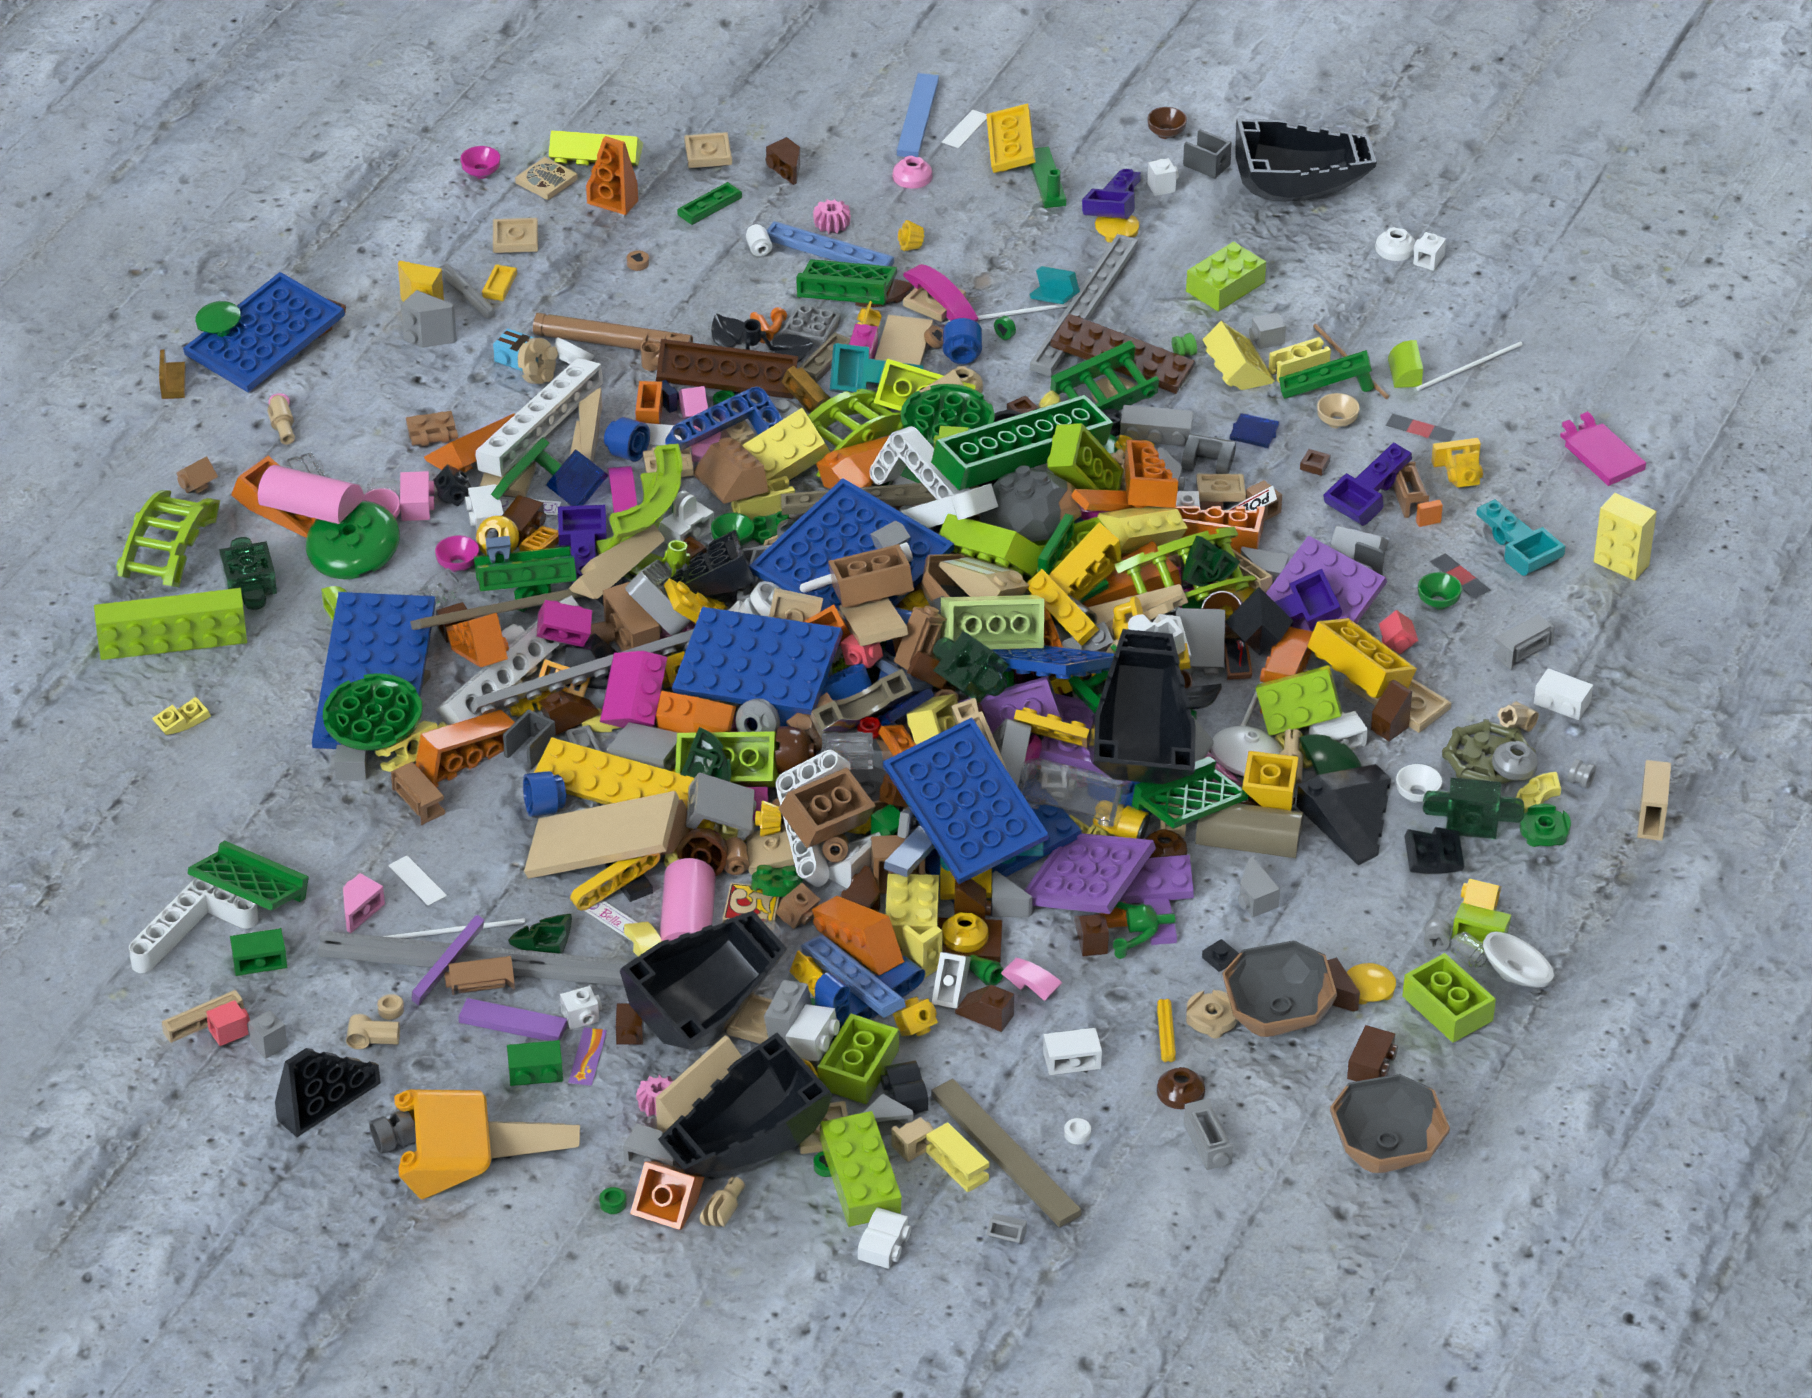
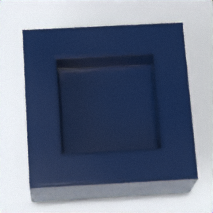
(670, 397)

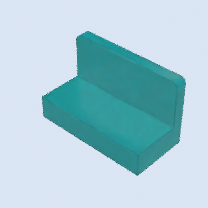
(1055, 285)

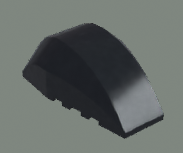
(1299, 162)
(1143, 713)
(701, 980)
(751, 1114)

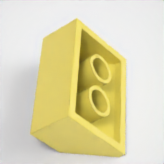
(1236, 358)
(1142, 525)

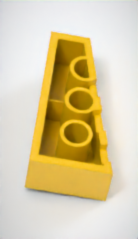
(1088, 563)

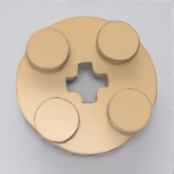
(543, 370)
(1206, 1023)

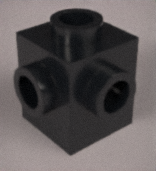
(452, 485)

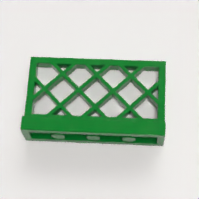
(836, 286)
(1149, 794)
(251, 872)

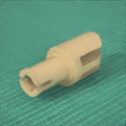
(281, 418)
(1291, 748)
(722, 1204)

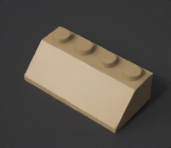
(694, 1083)

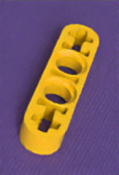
(591, 891)

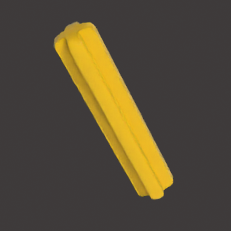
(1166, 1030)

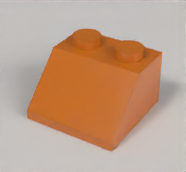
(666, 1194)

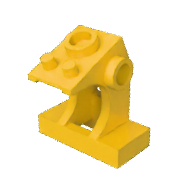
(1461, 468)

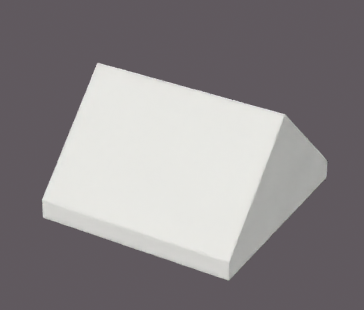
(857, 856)

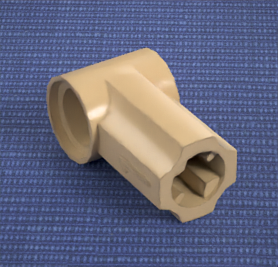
(1518, 716)
(364, 1031)

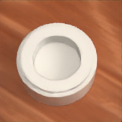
(1077, 1131)

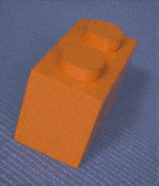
(649, 402)

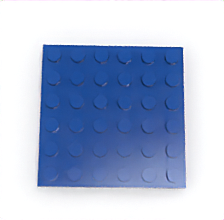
(836, 529)

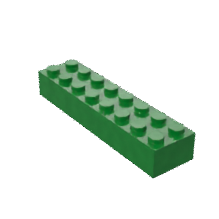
(1014, 442)

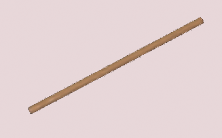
(1376, 386)

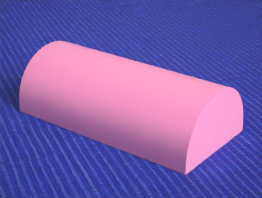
(308, 494)
(687, 898)

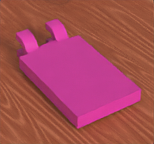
(1601, 450)

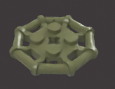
(1479, 765)

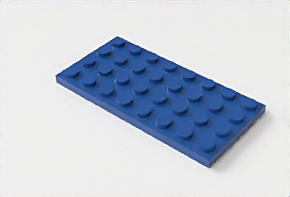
(371, 637)

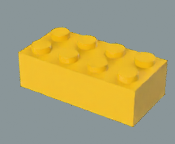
(1359, 656)

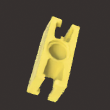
(1298, 357)
(764, 503)
(403, 755)
(957, 1157)

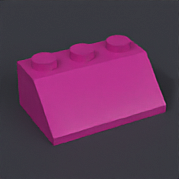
(633, 688)

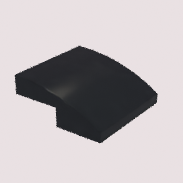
(1434, 852)

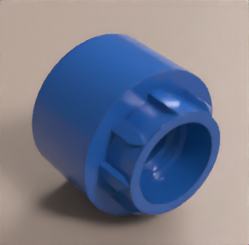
(962, 340)
(627, 438)
(543, 793)

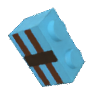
(507, 348)

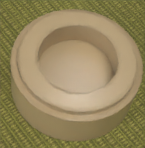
(390, 1006)

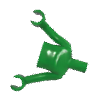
(1139, 919)

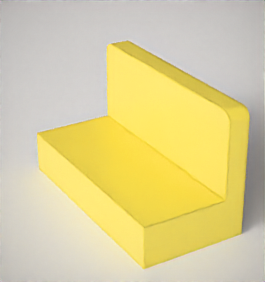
(923, 948)

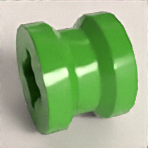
(1184, 345)

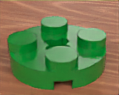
(1539, 835)
(775, 881)

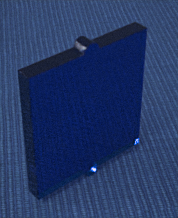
(1254, 430)

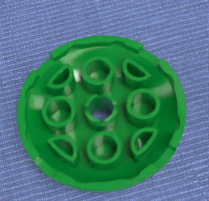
(945, 406)
(354, 545)
(372, 712)

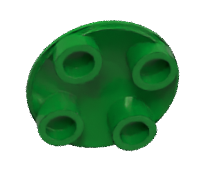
(218, 318)
(766, 526)

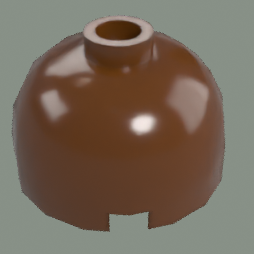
(793, 748)
(705, 846)

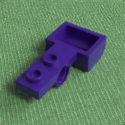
(1115, 199)
(1359, 496)
(581, 529)
(1311, 599)

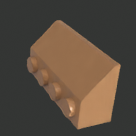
(731, 471)

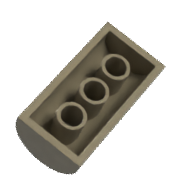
(1252, 829)

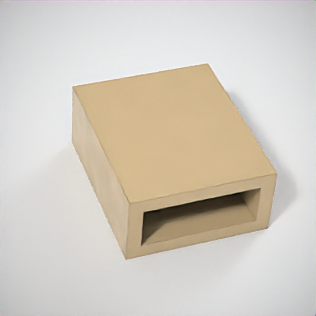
(1654, 800)

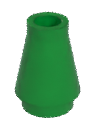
(986, 970)

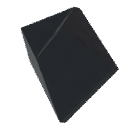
(1259, 621)
(593, 649)

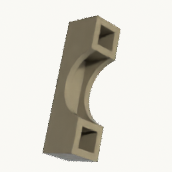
(876, 698)

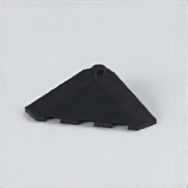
(720, 569)
(1348, 808)
(319, 1086)

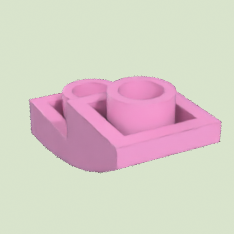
(1026, 973)

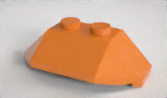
(688, 713)

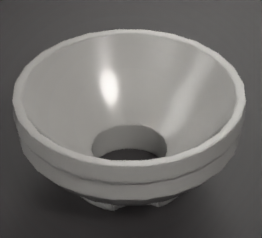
(762, 712)
(1514, 766)

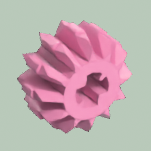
(831, 216)
(648, 1091)

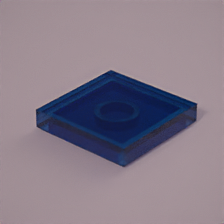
(577, 479)
(906, 707)

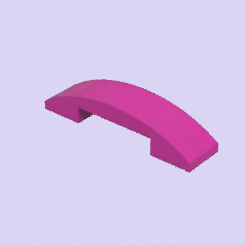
(941, 290)
(622, 488)

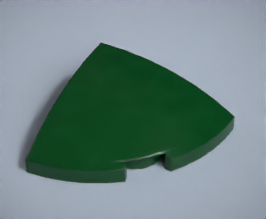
(1207, 563)
(1328, 754)
(707, 757)
(547, 936)

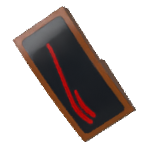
(1237, 659)

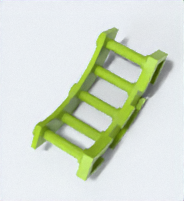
(880, 423)
(658, 495)
(160, 503)
(1133, 565)

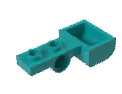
(854, 369)
(1526, 548)

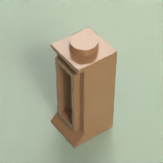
(1409, 474)
(922, 634)
(417, 792)
(480, 975)

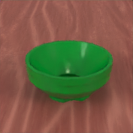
(733, 521)
(1439, 585)

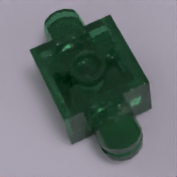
(249, 568)
(970, 667)
(1473, 807)

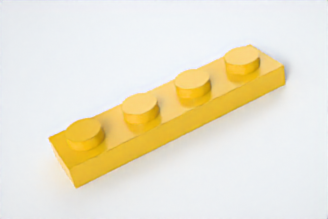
(1062, 607)

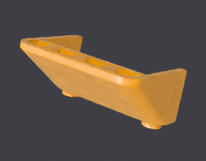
(449, 1138)

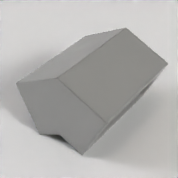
(890, 535)
(1007, 1228)

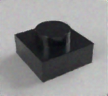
(1219, 955)

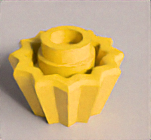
(910, 236)
(768, 819)

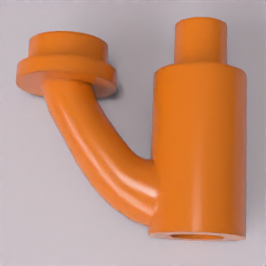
(777, 316)

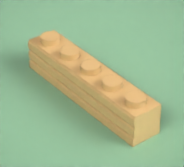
(1248, 568)
(195, 1018)

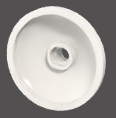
(1234, 742)
(1517, 960)

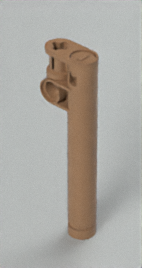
(607, 334)

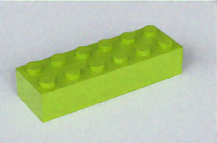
(170, 624)

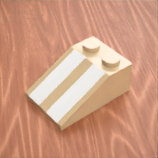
(984, 578)

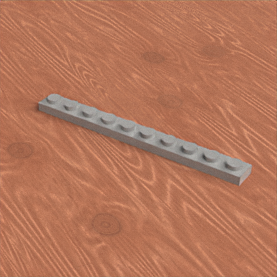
(1087, 299)
(575, 675)

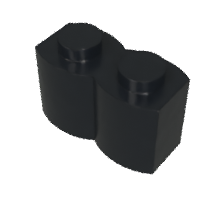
(906, 1085)

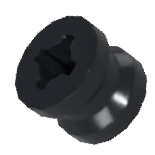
(1115, 416)

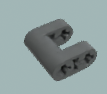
(1211, 448)

